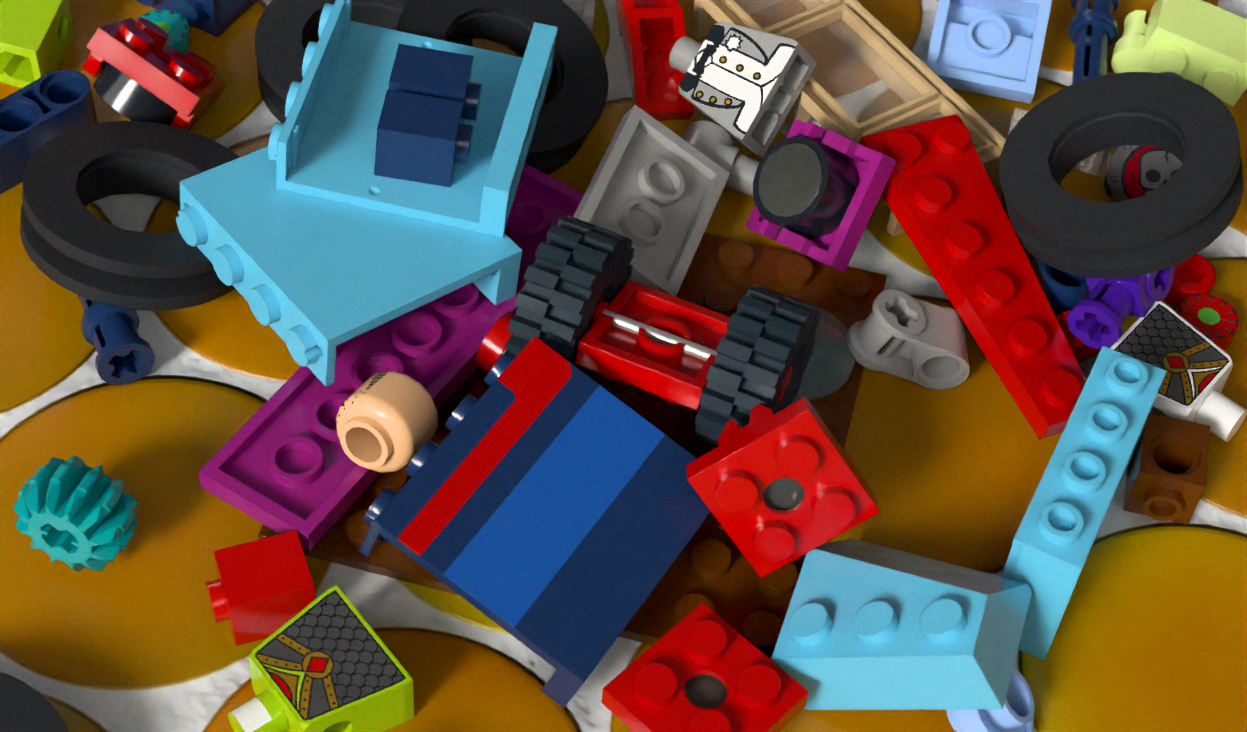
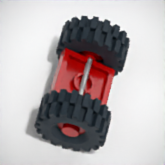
(658, 342)

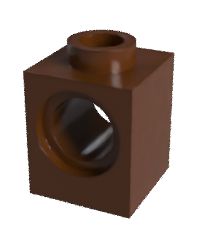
(1167, 469)

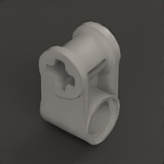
(917, 341)

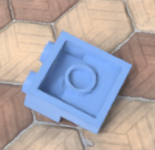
(989, 45)

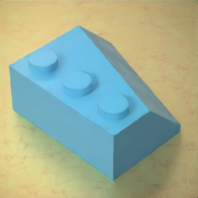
(899, 631)

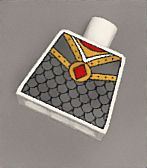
(1193, 367)

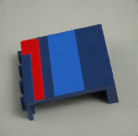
(545, 510)

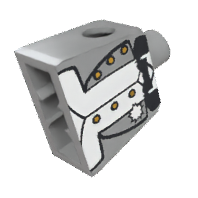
(743, 80)

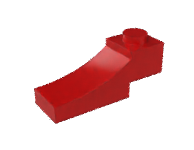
(648, 36)

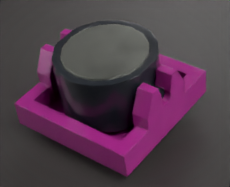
(818, 192)

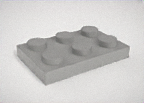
(656, 195)

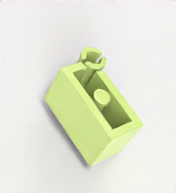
(1190, 40)

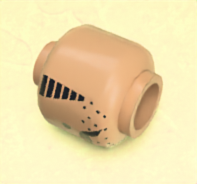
(386, 421)

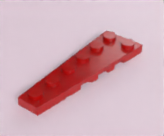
(977, 259)

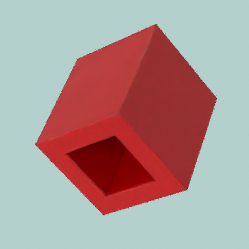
(260, 586)

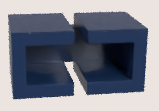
(425, 114)

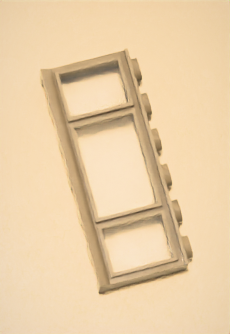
(862, 72)

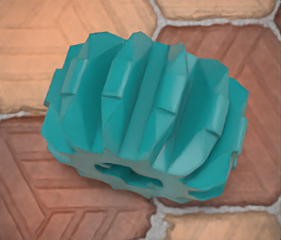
(76, 513)

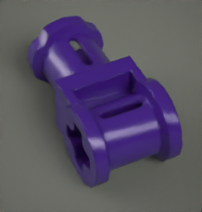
(1112, 302)

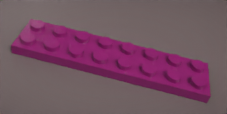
(288, 458)

